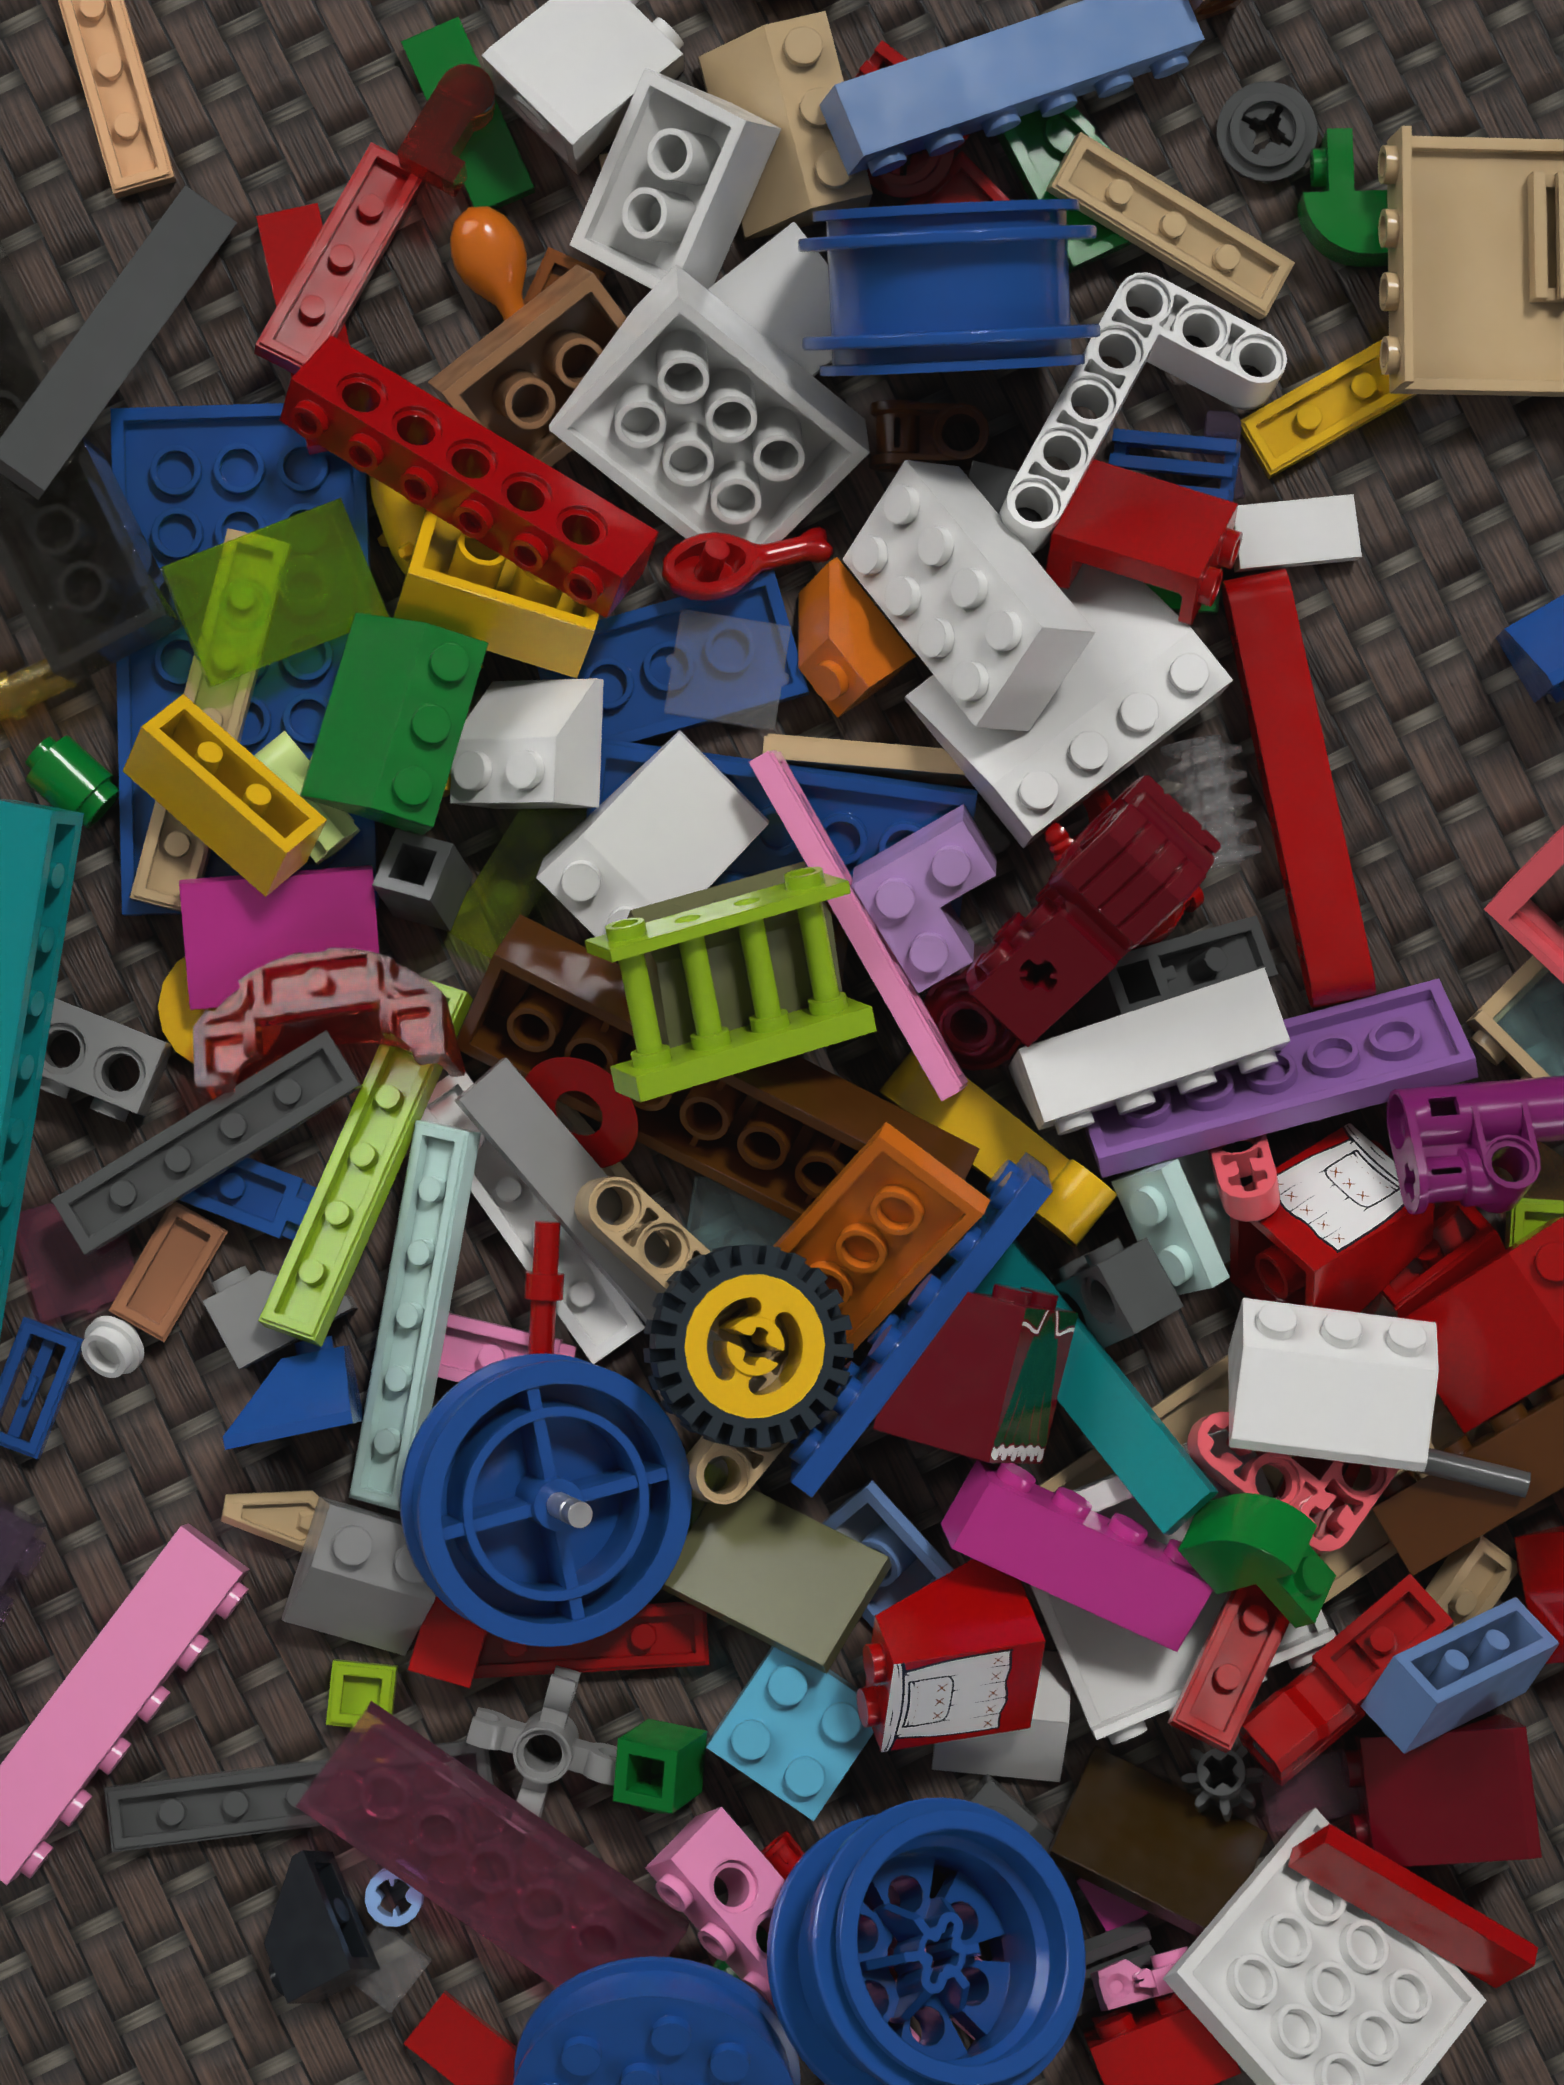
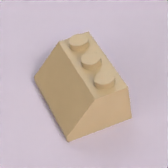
(783, 78)

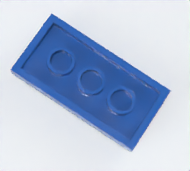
(633, 650)

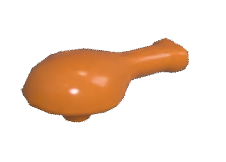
(490, 257)

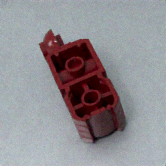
(1098, 905)

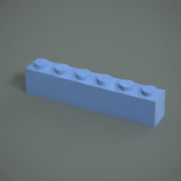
(1005, 76)

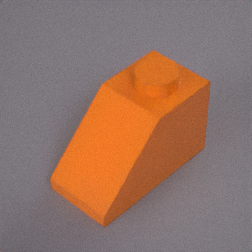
(845, 640)

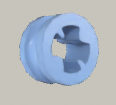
(375, 1896)

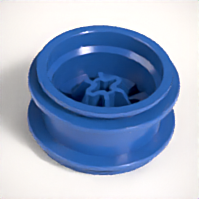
(949, 287)
(835, 1934)

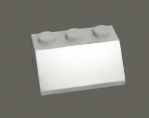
(674, 183)
(1332, 1384)

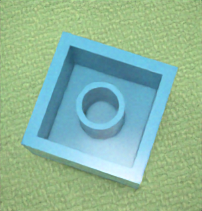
(793, 1731)

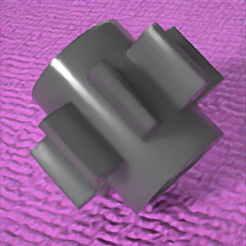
(1222, 1795)

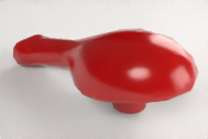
(722, 564)

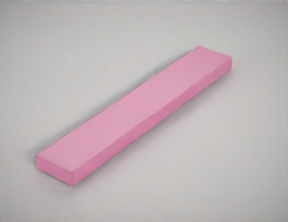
(862, 932)

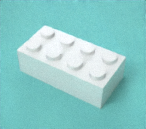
(968, 596)

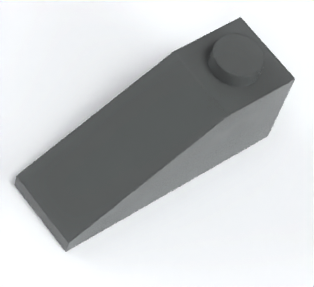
(1177, 968)

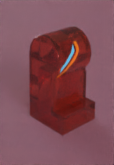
(454, 111)

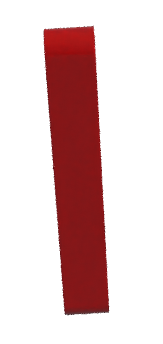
(1298, 788)

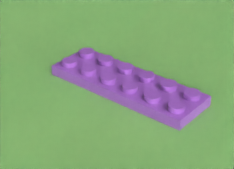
(1331, 1066)

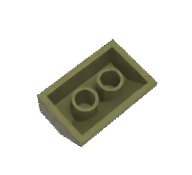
(728, 961)

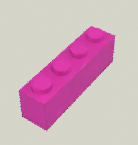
(1076, 1552)

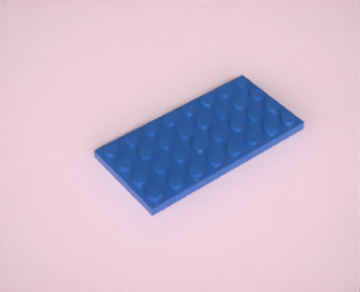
(187, 483)

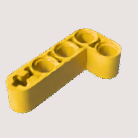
(978, 1119)

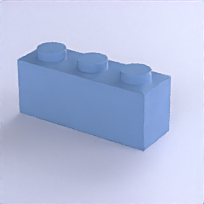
(1459, 1674)

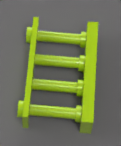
(772, 1030)

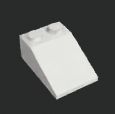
(652, 838)

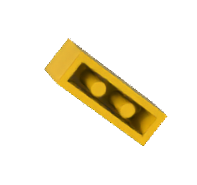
(224, 795)

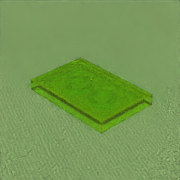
(273, 592)

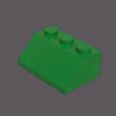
(394, 721)

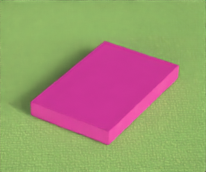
(238, 929)

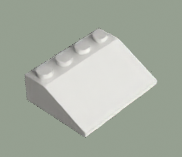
(710, 419)
(1116, 703)

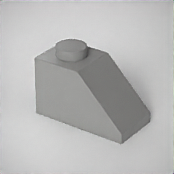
(237, 1311)

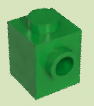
(659, 1766)

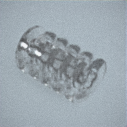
(1210, 795)

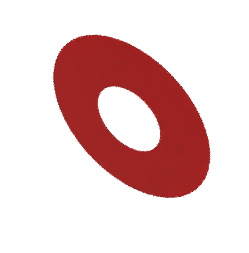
(620, 1120)

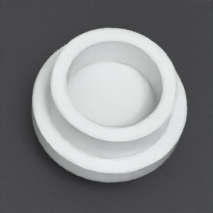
(112, 1347)

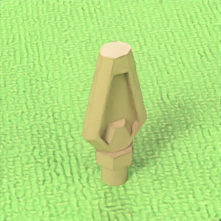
(272, 1515)

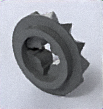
(1255, 105)

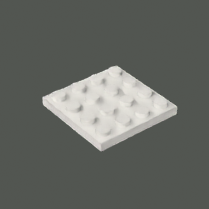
(1317, 1986)

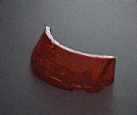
(301, 995)

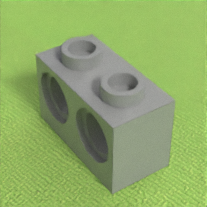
(100, 1045)

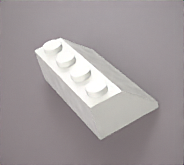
(1150, 1051)

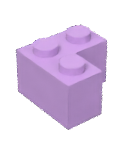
(911, 892)

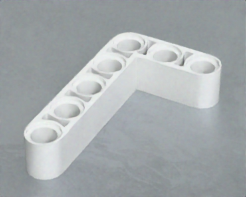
(1105, 388)

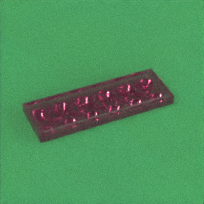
(483, 1854)

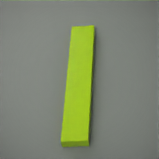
(354, 1188)

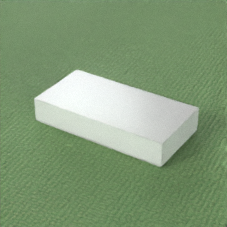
(1297, 533)

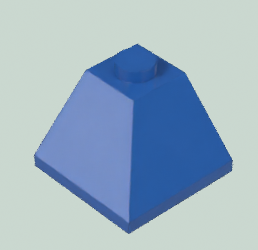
(301, 1396)

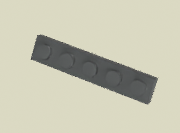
(206, 1143)

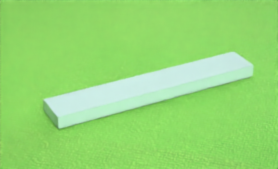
(414, 1306)

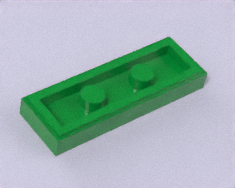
(491, 157)

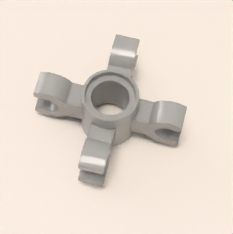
(498, 1732)

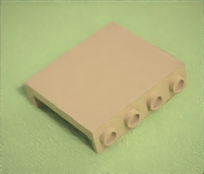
(1463, 267)

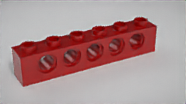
(468, 476)

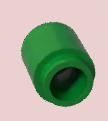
(71, 779)

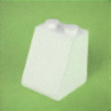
(577, 69)

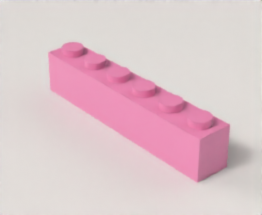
(109, 1690)

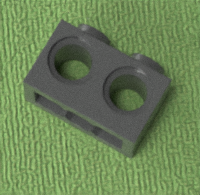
(1118, 1290)

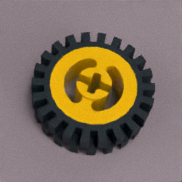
(724, 1405)

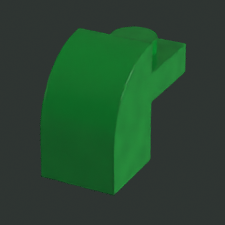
(1339, 219)
(1262, 1543)

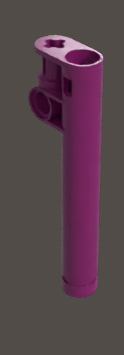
(1455, 1133)

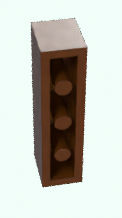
(1437, 1516)

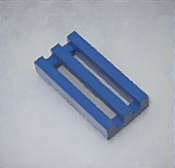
(1180, 443)
(52, 1337)

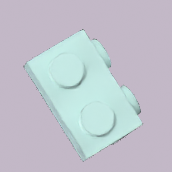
(1181, 1217)

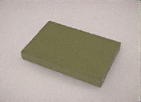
(777, 1576)

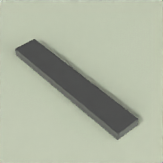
(112, 341)
(230, 1801)

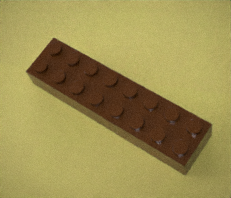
(761, 1132)

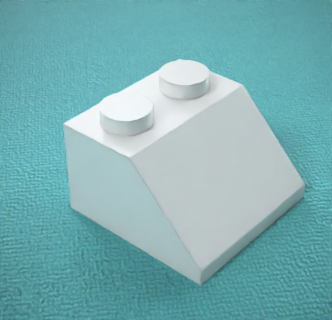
(531, 746)

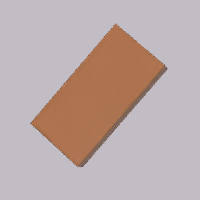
(168, 1271)

